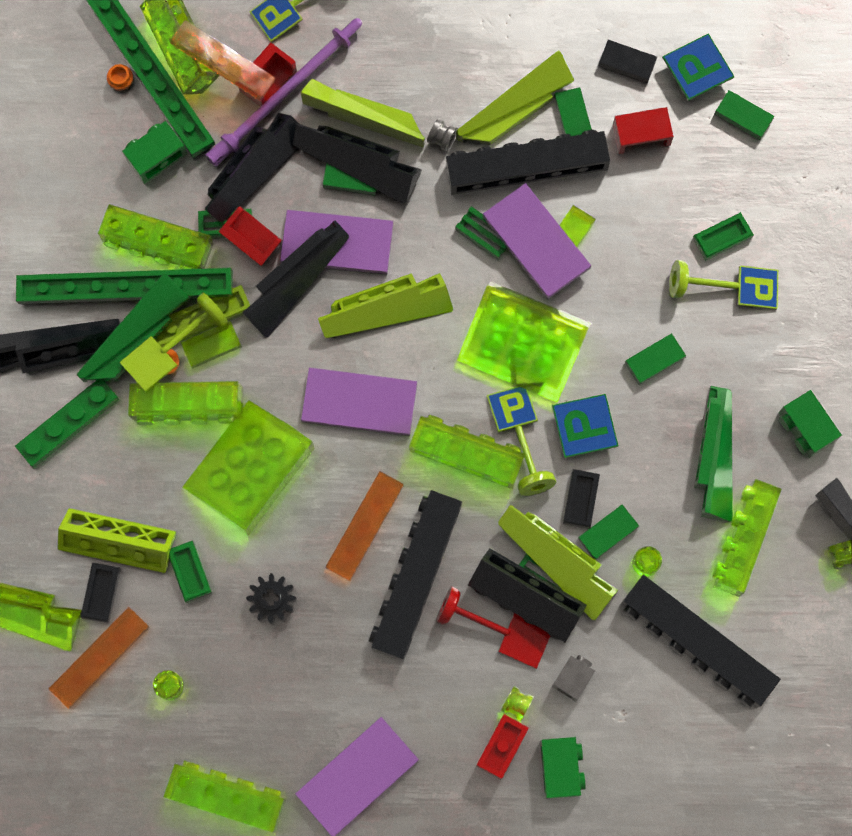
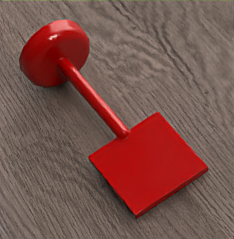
(521, 639)

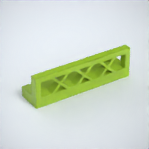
(114, 544)

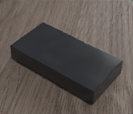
(627, 61)
(581, 499)
(100, 592)

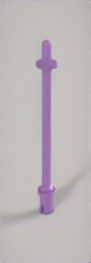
(230, 142)

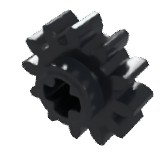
(279, 606)

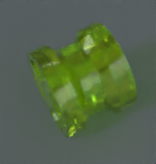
(842, 554)
(648, 556)
(173, 686)
(517, 703)

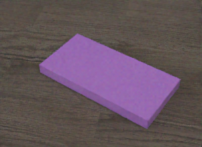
(536, 241)
(364, 250)
(359, 401)
(357, 777)

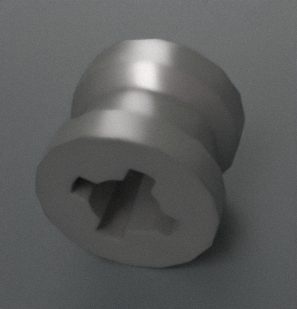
(442, 134)

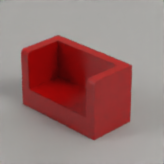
(278, 65)
(642, 128)
(250, 236)
(502, 747)

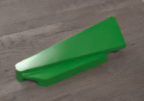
(143, 321)
(715, 457)

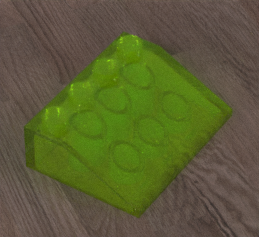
(522, 327)
(249, 467)

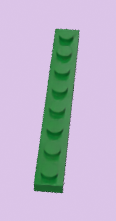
(153, 75)
(119, 285)

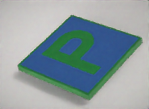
(698, 67)
(585, 426)

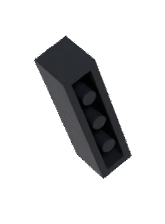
(527, 595)

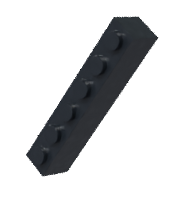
(527, 162)
(416, 575)
(700, 642)

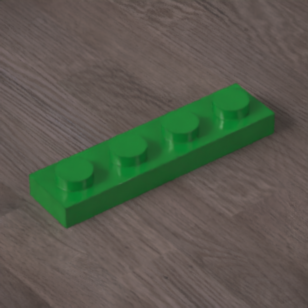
(66, 422)

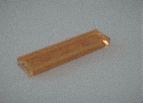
(222, 60)
(364, 526)
(98, 658)

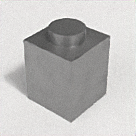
(574, 677)

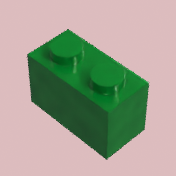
(154, 151)
(809, 424)
(561, 767)

